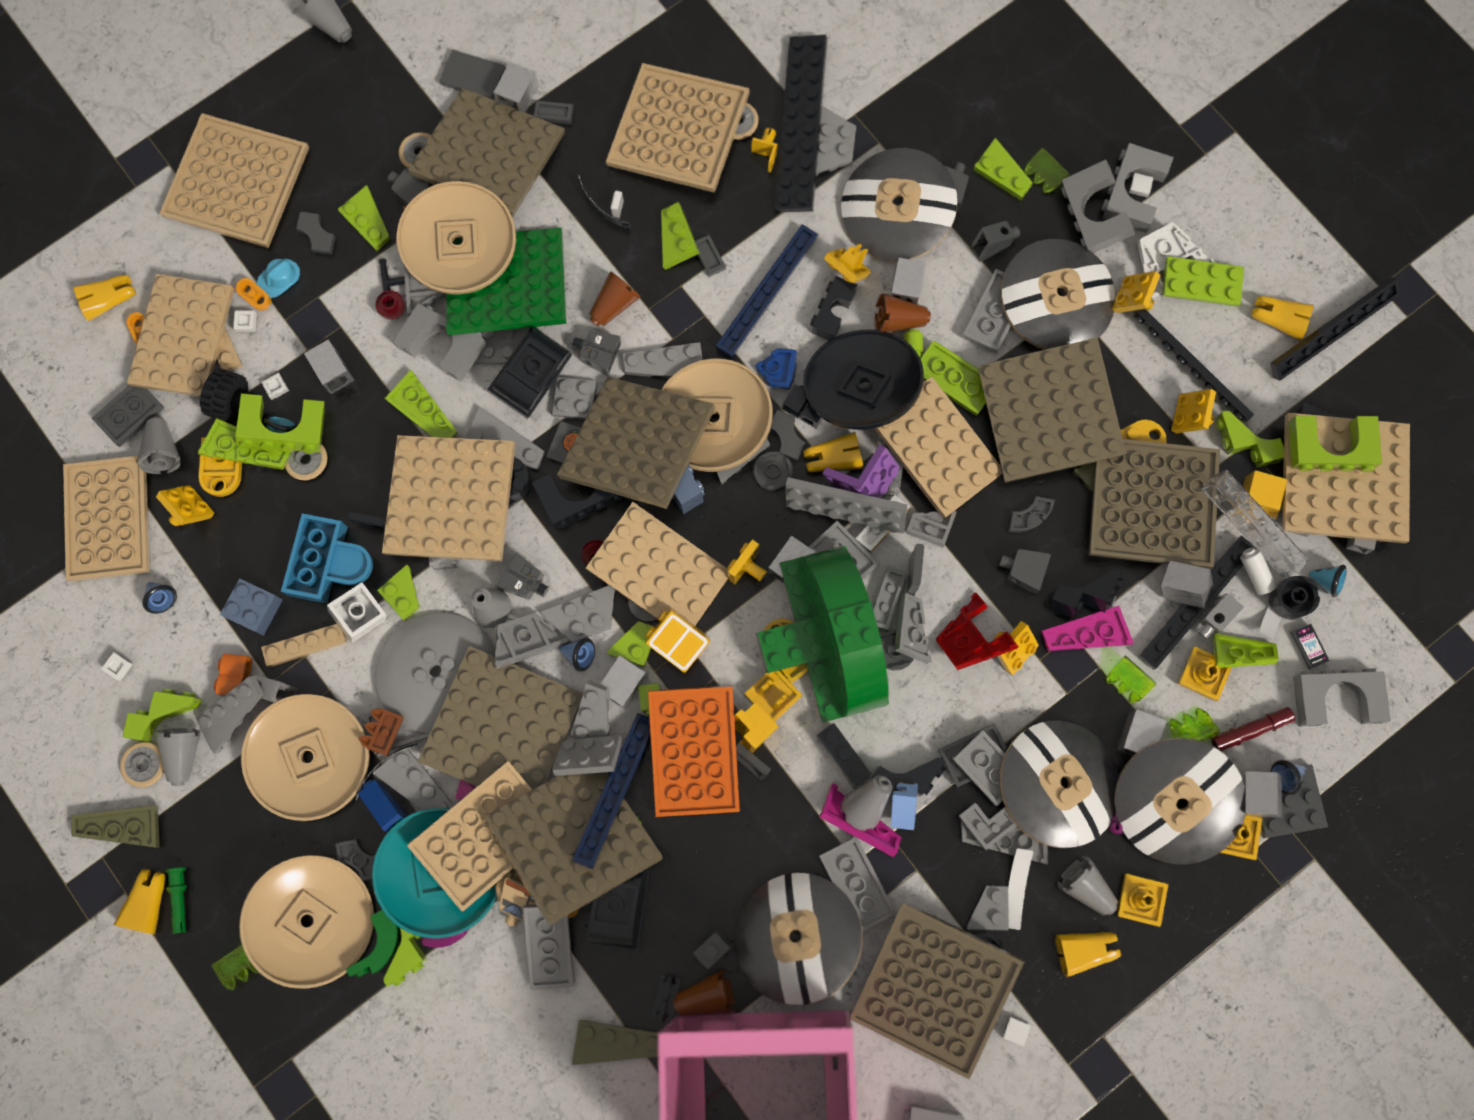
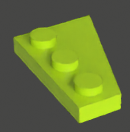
(1003, 170)
(365, 218)
(677, 237)
(1238, 652)

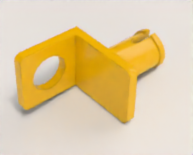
(766, 146)

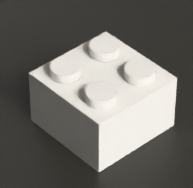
(356, 612)

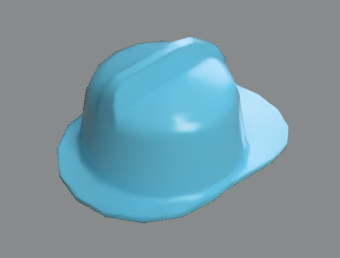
(278, 276)

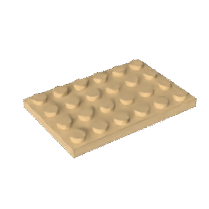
(180, 335)
(940, 450)
(105, 519)
(657, 567)
(460, 845)

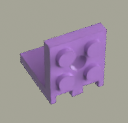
(873, 480)

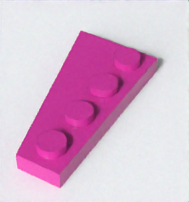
(1092, 631)
(880, 837)

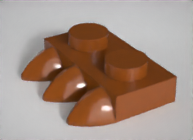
(382, 732)

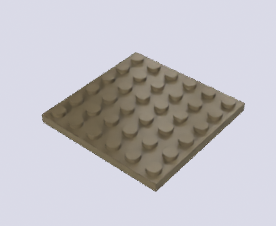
(488, 147)
(1051, 410)
(636, 442)
(1154, 505)
(499, 719)
(544, 832)
(936, 989)

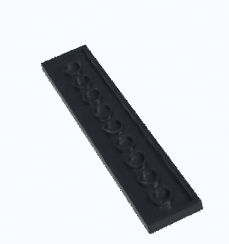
(801, 124)

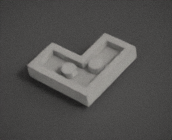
(987, 830)

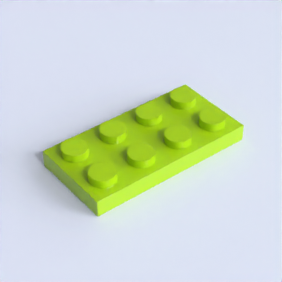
(1203, 281)
(954, 376)

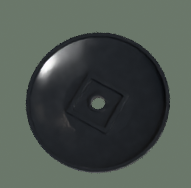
(860, 357)

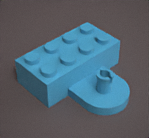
(323, 558)

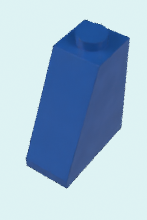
(381, 804)

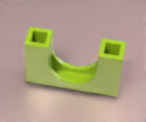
(305, 437)
(1309, 454)

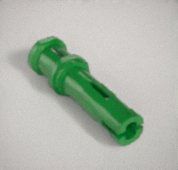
(176, 889)

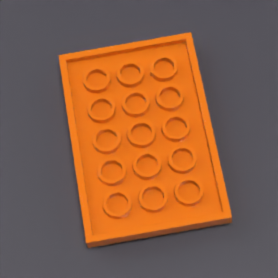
(693, 751)

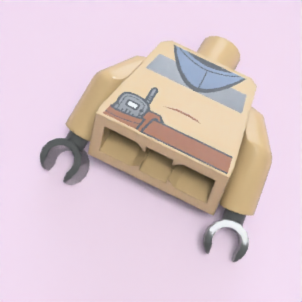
(512, 897)

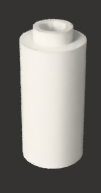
(1258, 571)

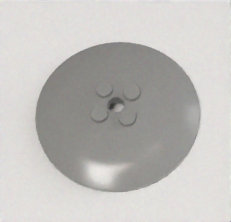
(407, 661)

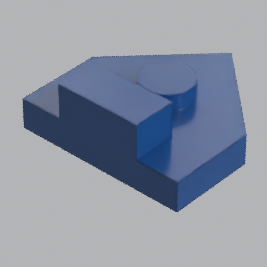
(779, 368)

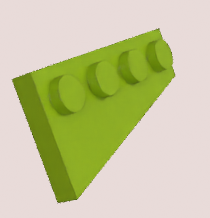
(416, 404)

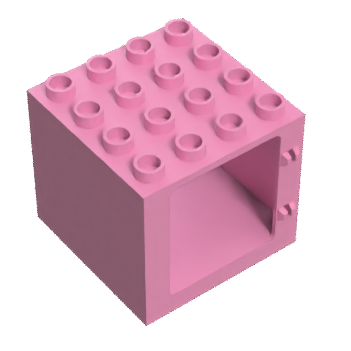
(692, 1037)

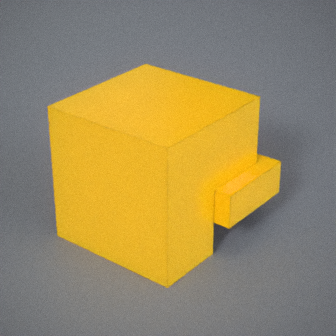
(1266, 491)
(754, 726)

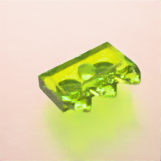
(1047, 169)
(1131, 678)
(1199, 729)
(233, 965)

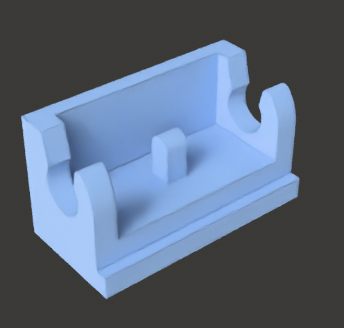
(904, 806)

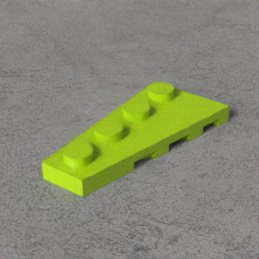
(222, 444)

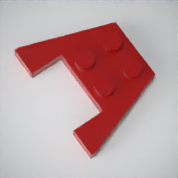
(965, 643)

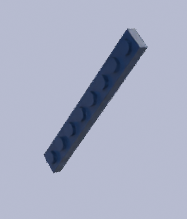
(766, 291)
(613, 793)

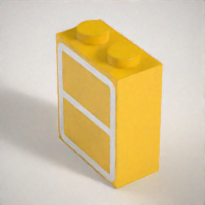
(677, 639)

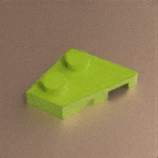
(401, 593)
(633, 645)

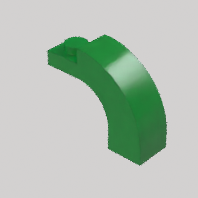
(386, 947)

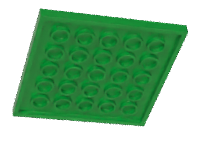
(523, 296)

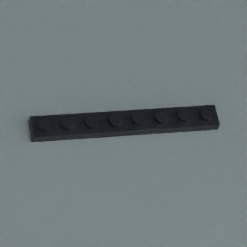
(1335, 328)
(1198, 370)
(1186, 614)

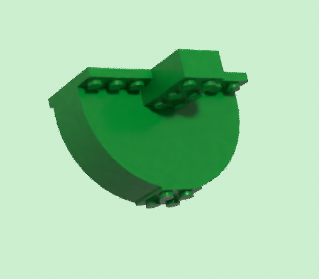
(831, 634)

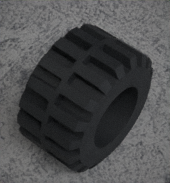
(222, 394)

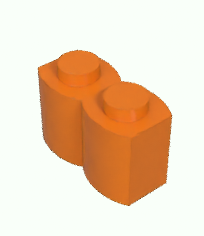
(232, 672)

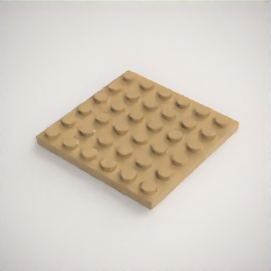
(678, 127)
(234, 180)
(449, 498)
(1351, 502)

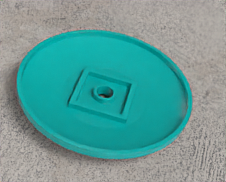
(410, 892)

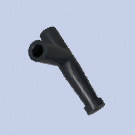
(386, 282)

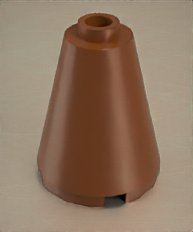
(612, 300)
(899, 314)
(706, 997)

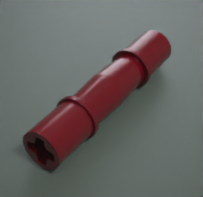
(1253, 729)

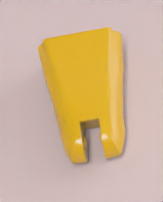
(103, 295)
(1283, 315)
(836, 454)
(143, 903)
(1085, 951)

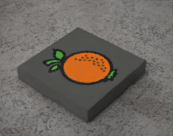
(562, 442)

